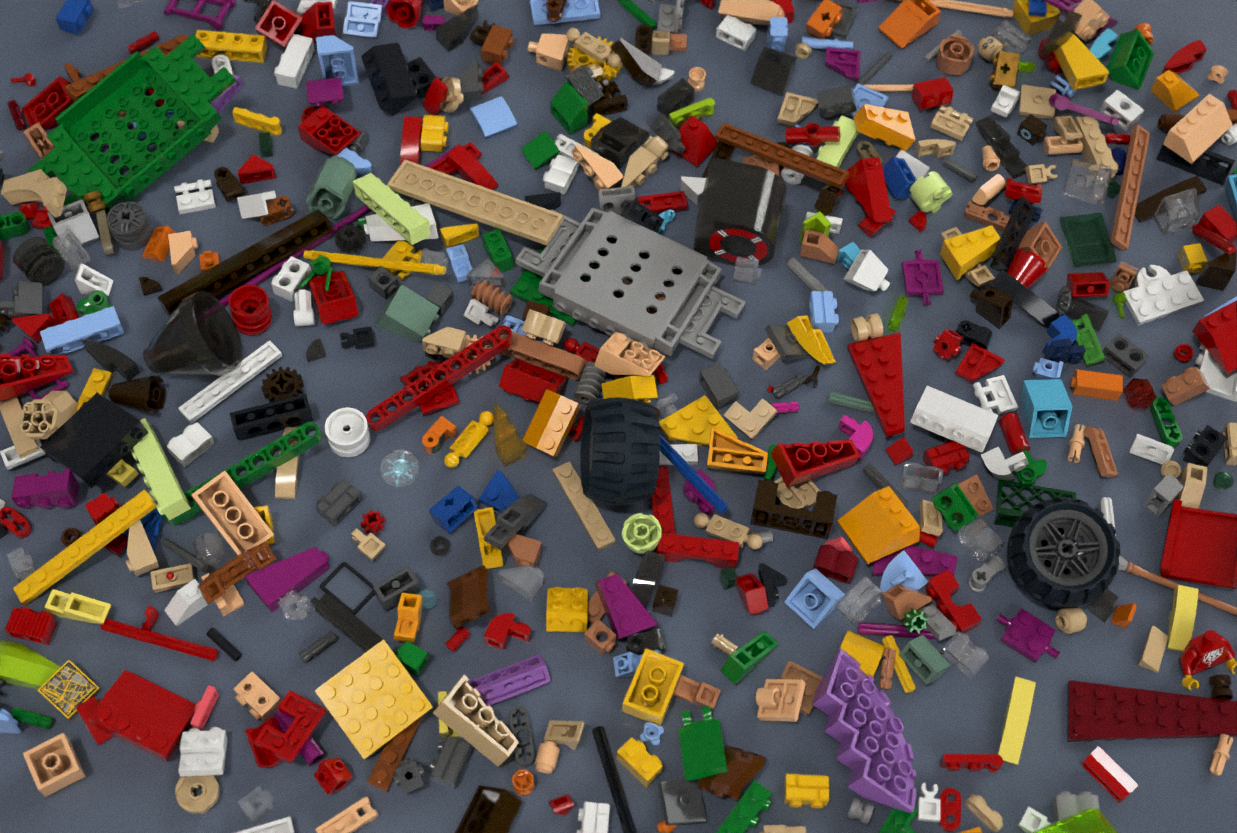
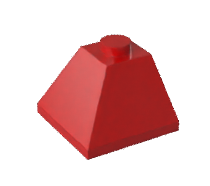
(278, 24)
(697, 140)

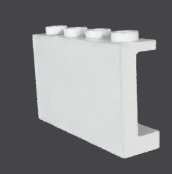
(1219, 381)
(954, 419)

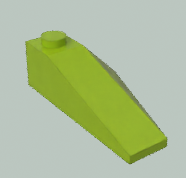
(24, 666)

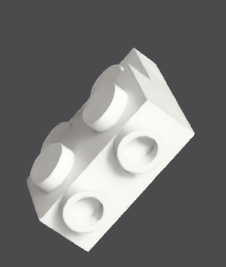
(203, 752)

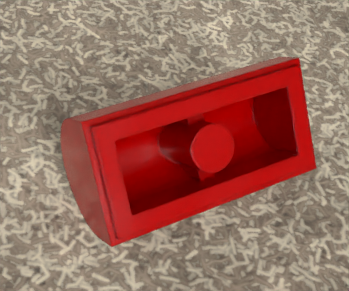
(1014, 433)

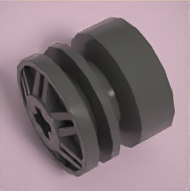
(129, 226)

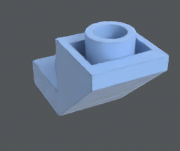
(627, 664)

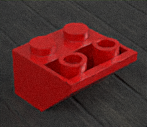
(318, 21)

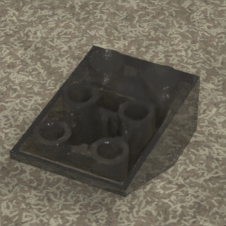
(618, 141)

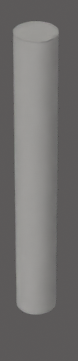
(934, 52)

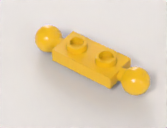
(468, 439)

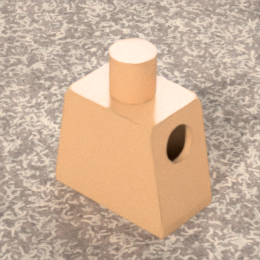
(550, 50)

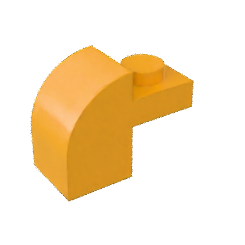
(408, 617)

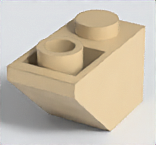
(445, 342)
(1194, 482)

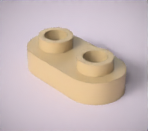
(979, 808)

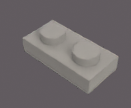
(938, 623)

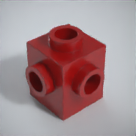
(947, 344)
(332, 775)

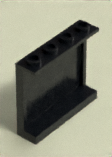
(94, 439)

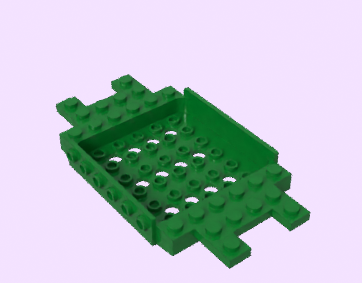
(176, 81)

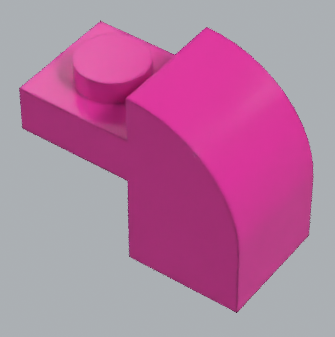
(859, 434)

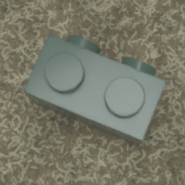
(924, 659)

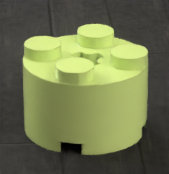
(930, 192)

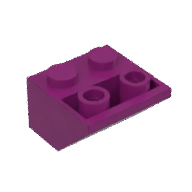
(325, 90)

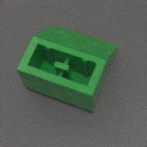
(569, 109)

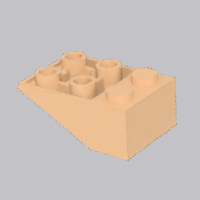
(627, 357)

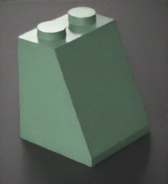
(408, 315)

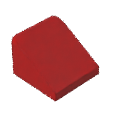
(899, 451)

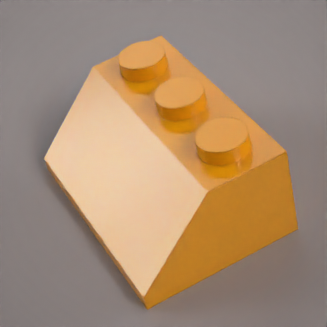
(551, 423)

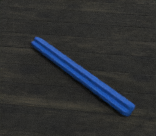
(692, 476)

